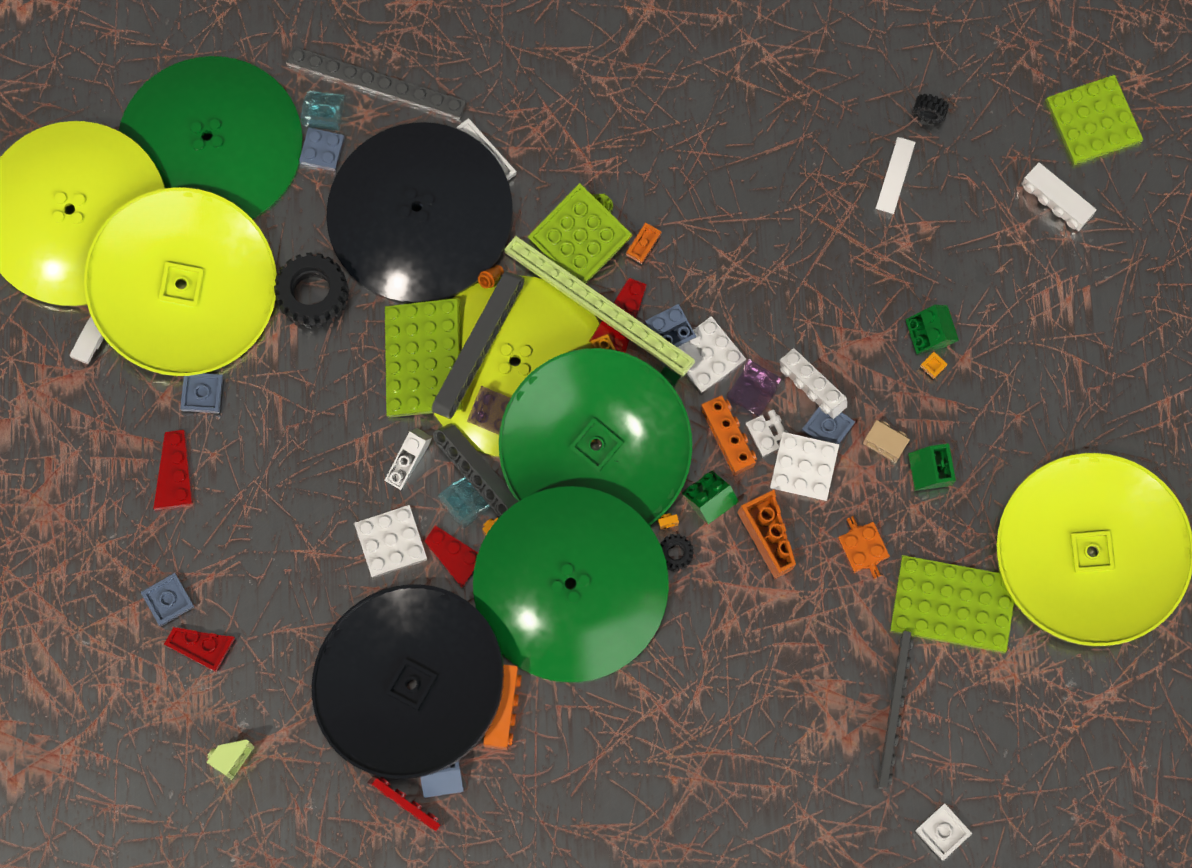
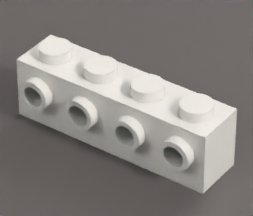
(1058, 197)
(813, 383)

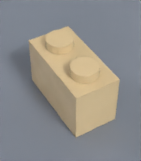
(886, 440)

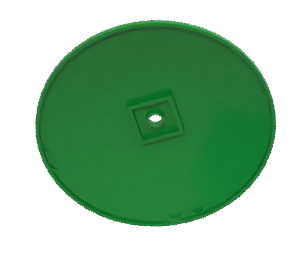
(251, 123)
(604, 398)
(616, 594)

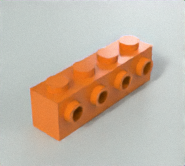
(728, 436)

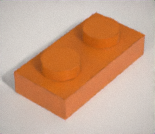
(643, 243)

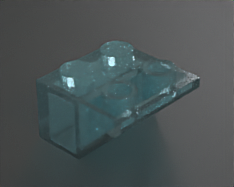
(322, 110)
(463, 502)

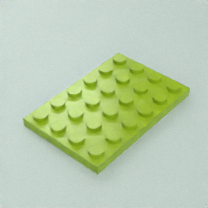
(420, 353)
(952, 604)

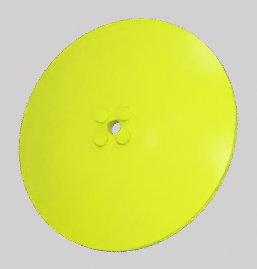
(42, 175)
(173, 238)
(536, 330)
(1138, 539)

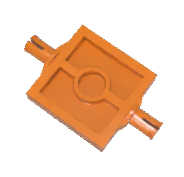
(863, 547)

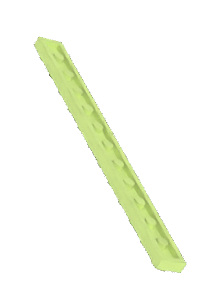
(599, 306)

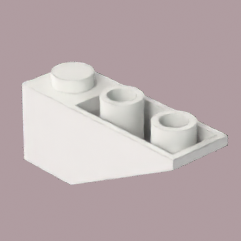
(408, 457)

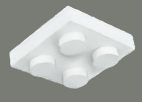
(943, 832)

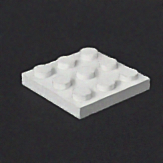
(713, 355)
(804, 466)
(390, 541)

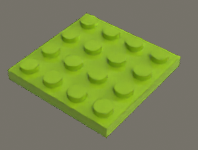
(1094, 119)
(580, 234)

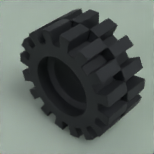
(931, 108)
(684, 544)

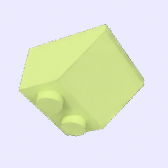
(229, 757)

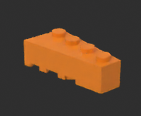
(768, 532)
(498, 734)

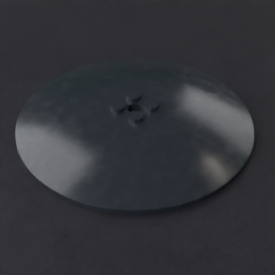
(427, 251)
(365, 674)

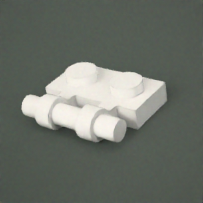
(762, 435)

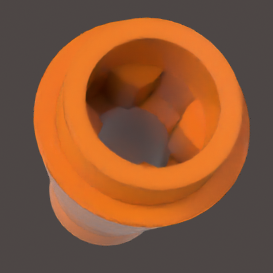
(490, 276)

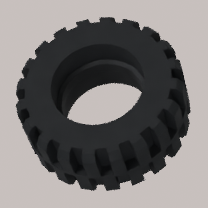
(311, 267)

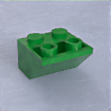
(932, 329)
(932, 467)
(710, 497)

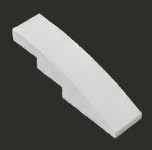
(895, 175)
(87, 343)

